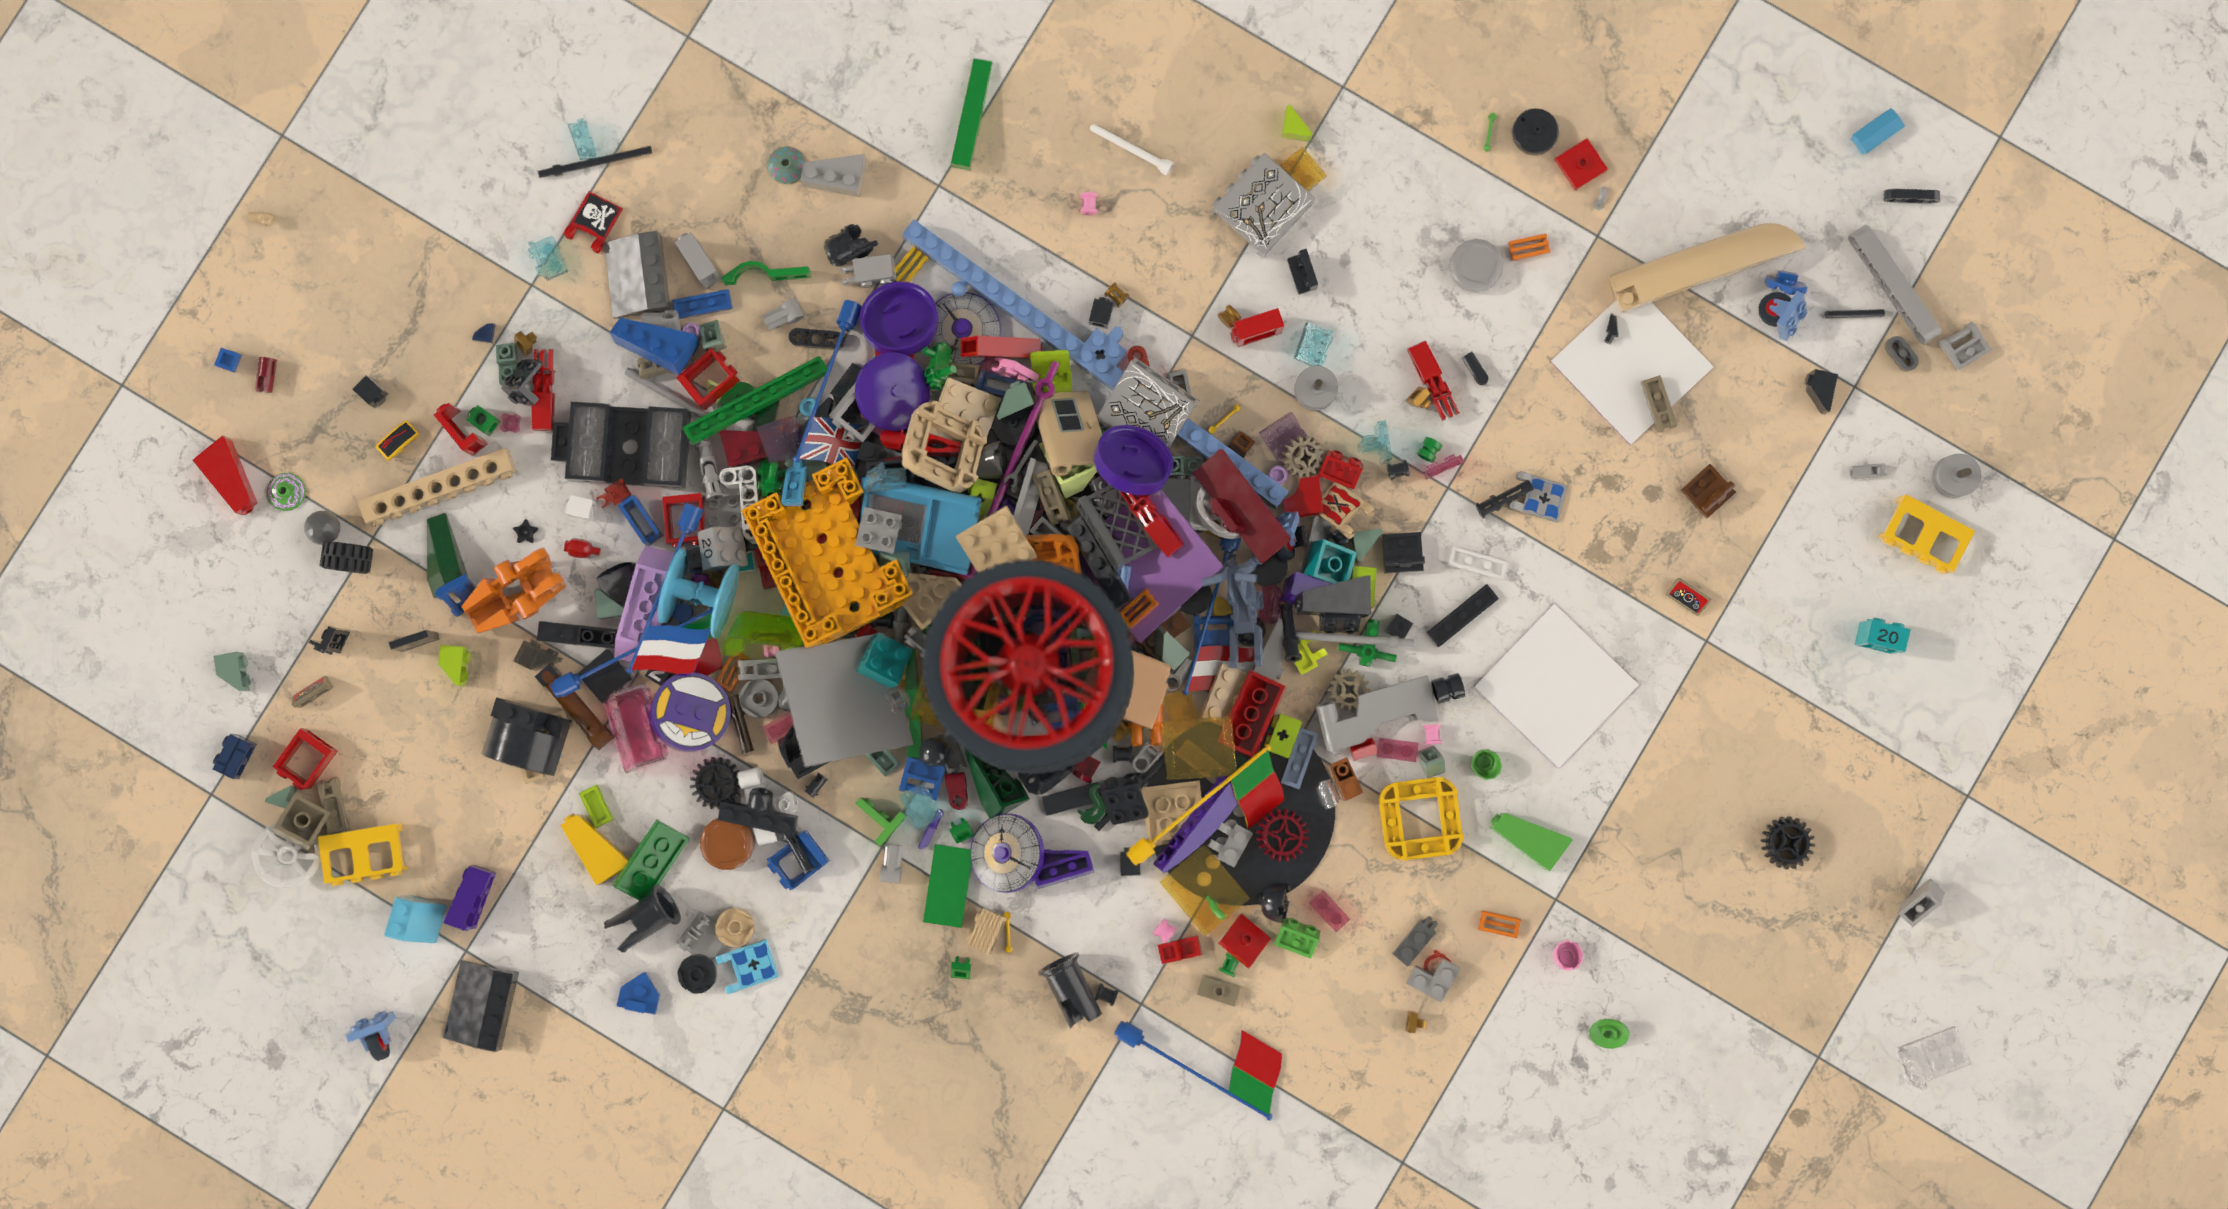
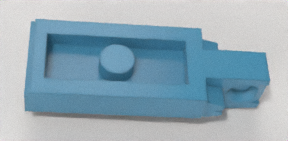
(794, 484)

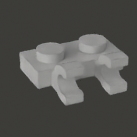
(1234, 844)

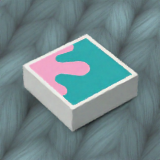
(751, 563)

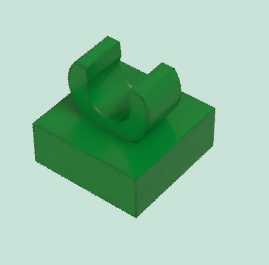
(961, 832)
(961, 970)

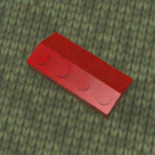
(1254, 712)

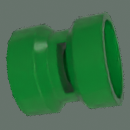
(1429, 449)

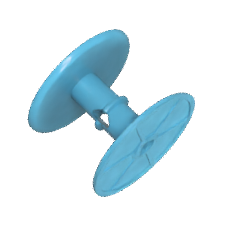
(676, 587)

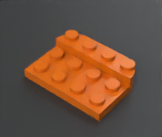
(1056, 549)

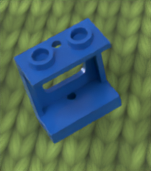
(814, 853)

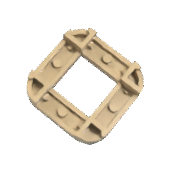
(914, 451)

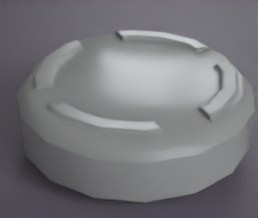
(1476, 265)

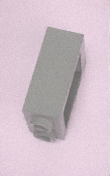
(698, 260)
(839, 422)

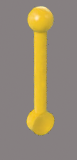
(1236, 408)
(1008, 948)

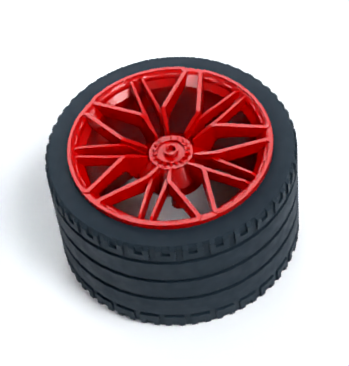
(1028, 665)

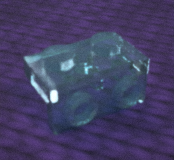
(548, 258)
(1313, 345)

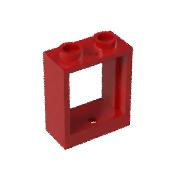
(1257, 328)
(697, 368)
(668, 501)
(285, 772)

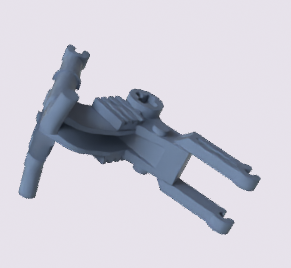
(1243, 602)

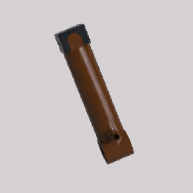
(596, 731)

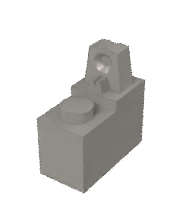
(1921, 903)

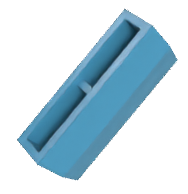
(1877, 131)

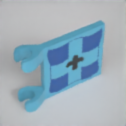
(751, 965)

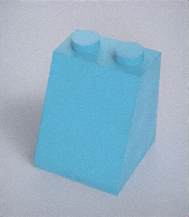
(415, 919)

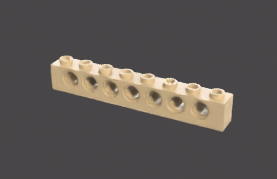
(371, 506)

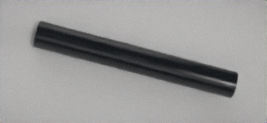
(1855, 313)

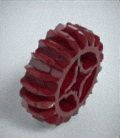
(1265, 832)

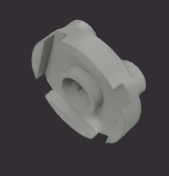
(749, 703)

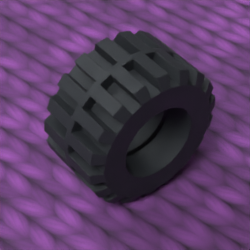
(346, 557)

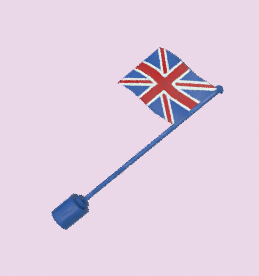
(822, 438)

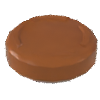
(726, 844)

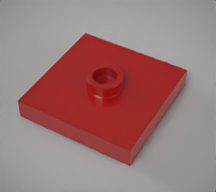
(1581, 164)
(1244, 941)

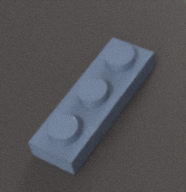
(1299, 758)

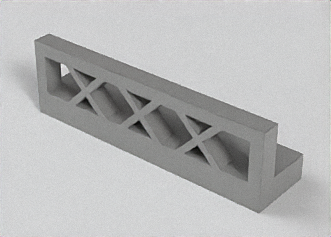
(1028, 496)

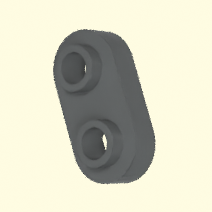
(1903, 352)

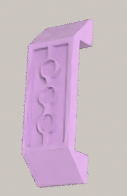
(640, 599)

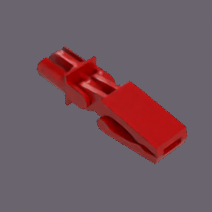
(1430, 374)
(544, 409)
(896, 440)
(1155, 524)

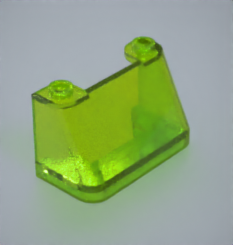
(761, 629)

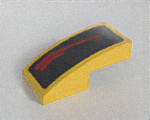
(396, 440)

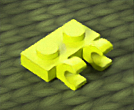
(1308, 659)

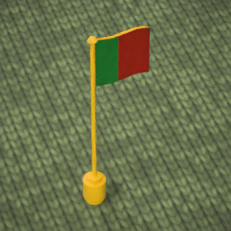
(1254, 788)

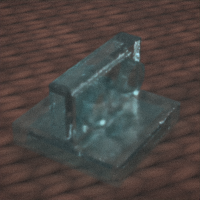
(1379, 442)
(920, 806)

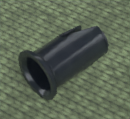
(647, 916)
(1071, 989)

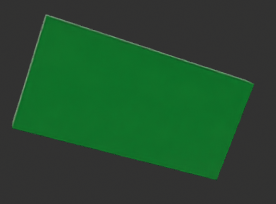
(651, 860)
(948, 886)

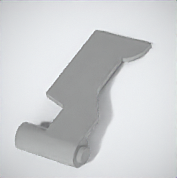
(1374, 709)

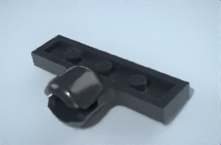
(758, 813)

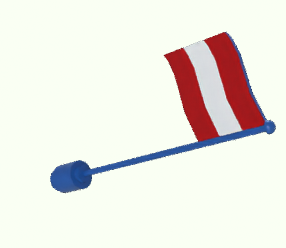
(1209, 657)

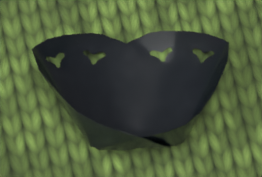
(618, 578)

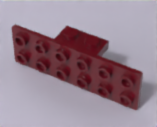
(1241, 506)

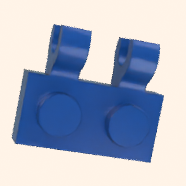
(1072, 708)

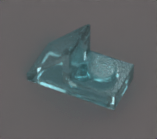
(886, 479)

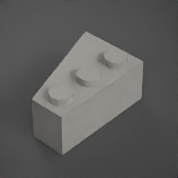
(835, 175)

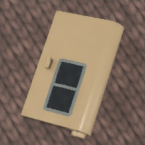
(1066, 432)

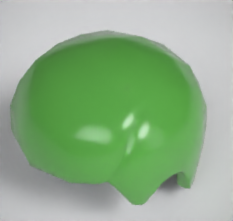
(1486, 764)

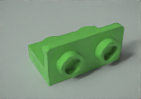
(1297, 937)

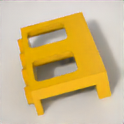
(1933, 524)
(359, 842)

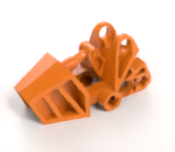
(491, 609)

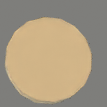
(734, 927)

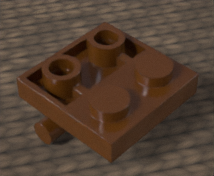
(1708, 491)

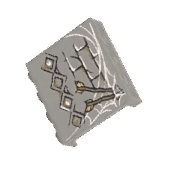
(1263, 204)
(1149, 402)

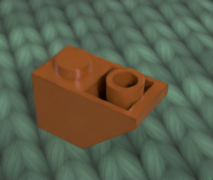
(1345, 779)

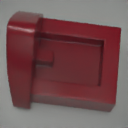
(1086, 769)

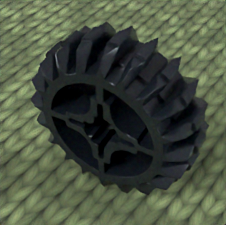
(715, 774)
(1792, 849)

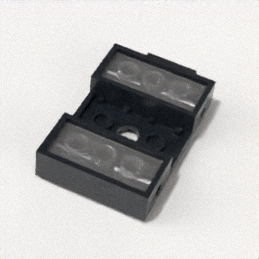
(596, 437)

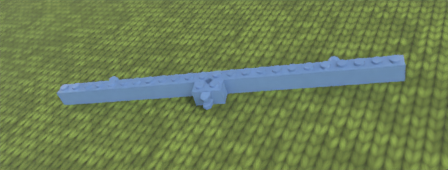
(1080, 353)

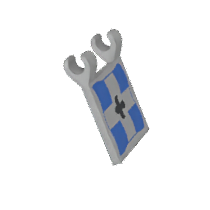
(1545, 499)

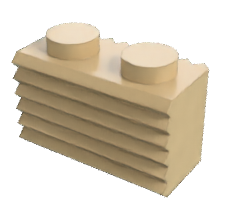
(986, 931)

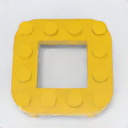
(1448, 813)

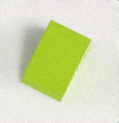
(1294, 127)

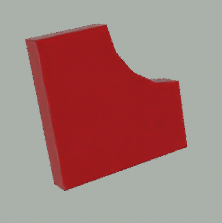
(1306, 499)

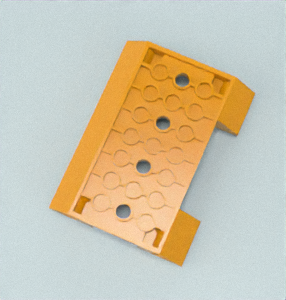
(806, 568)

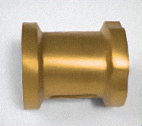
(1119, 300)

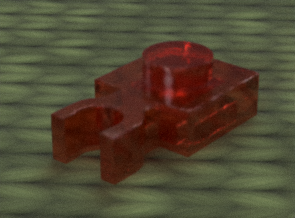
(615, 493)

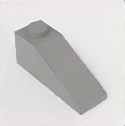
(1273, 654)

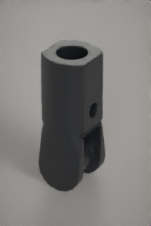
(1475, 368)

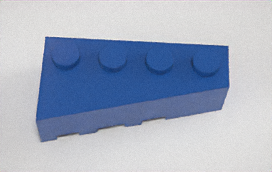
(655, 343)

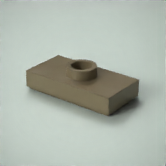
(1218, 990)

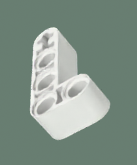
(745, 487)
(752, 779)

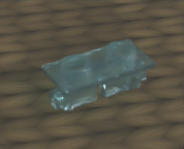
(582, 141)

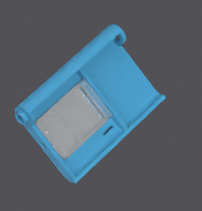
(929, 523)

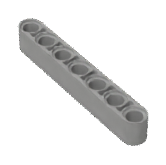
(1894, 284)

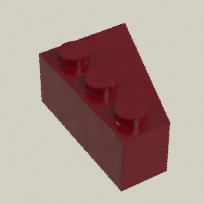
(742, 447)

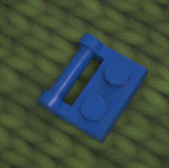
(461, 587)
(1213, 637)
(918, 770)

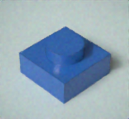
(227, 360)

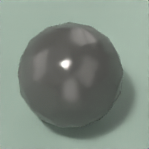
(322, 527)

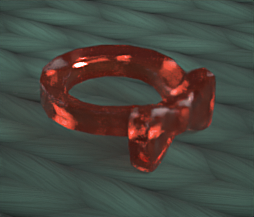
(1436, 954)

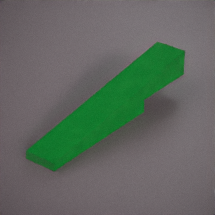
(971, 114)
(911, 687)

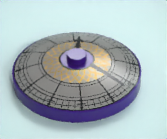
(964, 318)
(1007, 853)

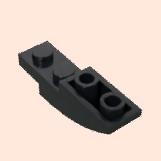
(576, 634)

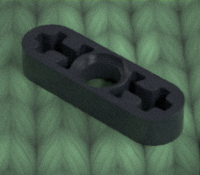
(1911, 196)
(802, 342)

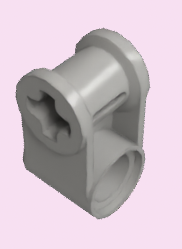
(1148, 756)

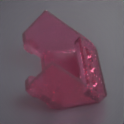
(633, 728)

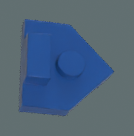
(1786, 282)
(639, 995)

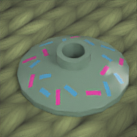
(789, 173)

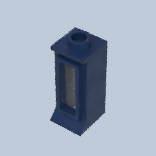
(994, 384)

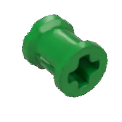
(1229, 965)

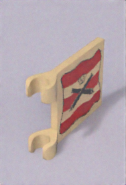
(1341, 506)

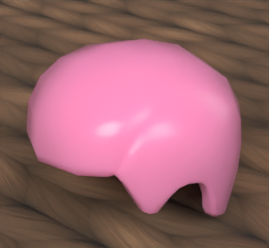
(1567, 955)

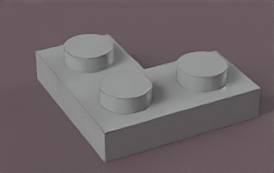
(1435, 984)

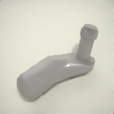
(1601, 199)

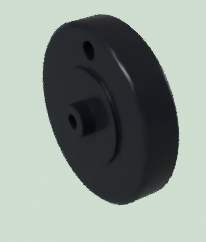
(1535, 131)
(1011, 427)

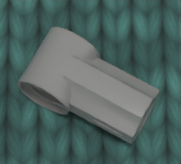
(788, 312)
(666, 319)
(1180, 675)
(891, 869)

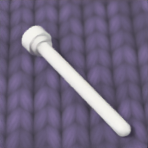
(1163, 165)

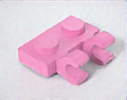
(1015, 370)

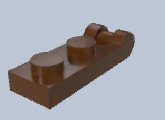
(1174, 626)

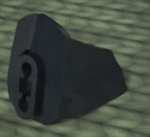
(1045, 781)

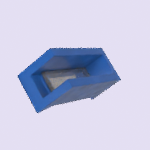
(640, 520)

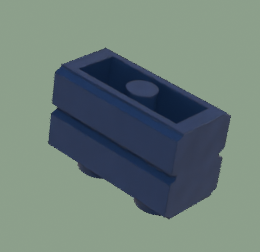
(233, 756)

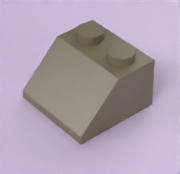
(301, 822)

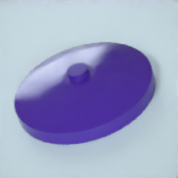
(891, 390)

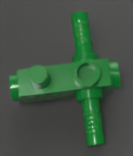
(939, 366)
(769, 478)
(1368, 652)

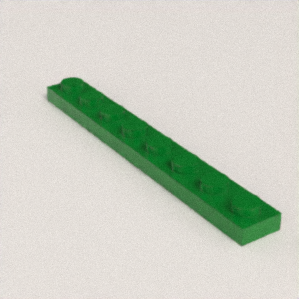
(755, 400)

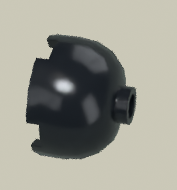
(1275, 902)

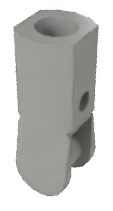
(1865, 471)

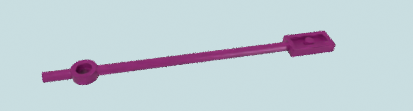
(1047, 382)

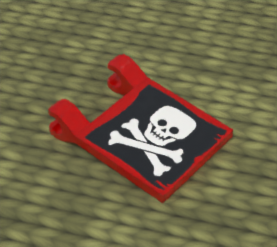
(596, 218)

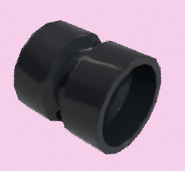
(1448, 688)

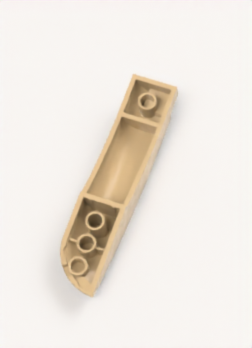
(1703, 264)

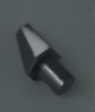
(1612, 329)

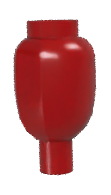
(580, 548)

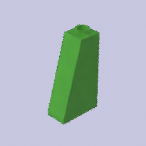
(1534, 841)

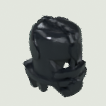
(847, 246)

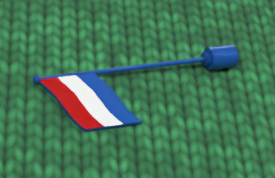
(671, 647)

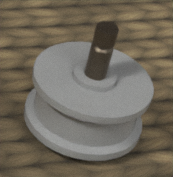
(1316, 388)
(1956, 475)

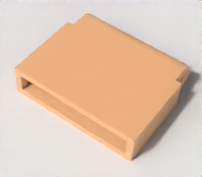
(1147, 690)

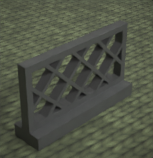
(1104, 537)

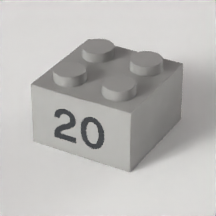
(722, 548)

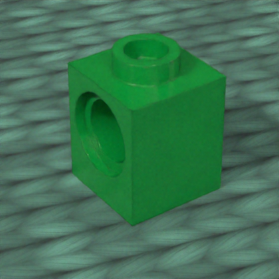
(490, 423)

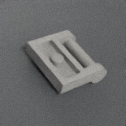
(1967, 352)

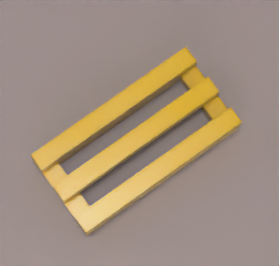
(918, 254)

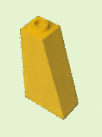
(594, 849)

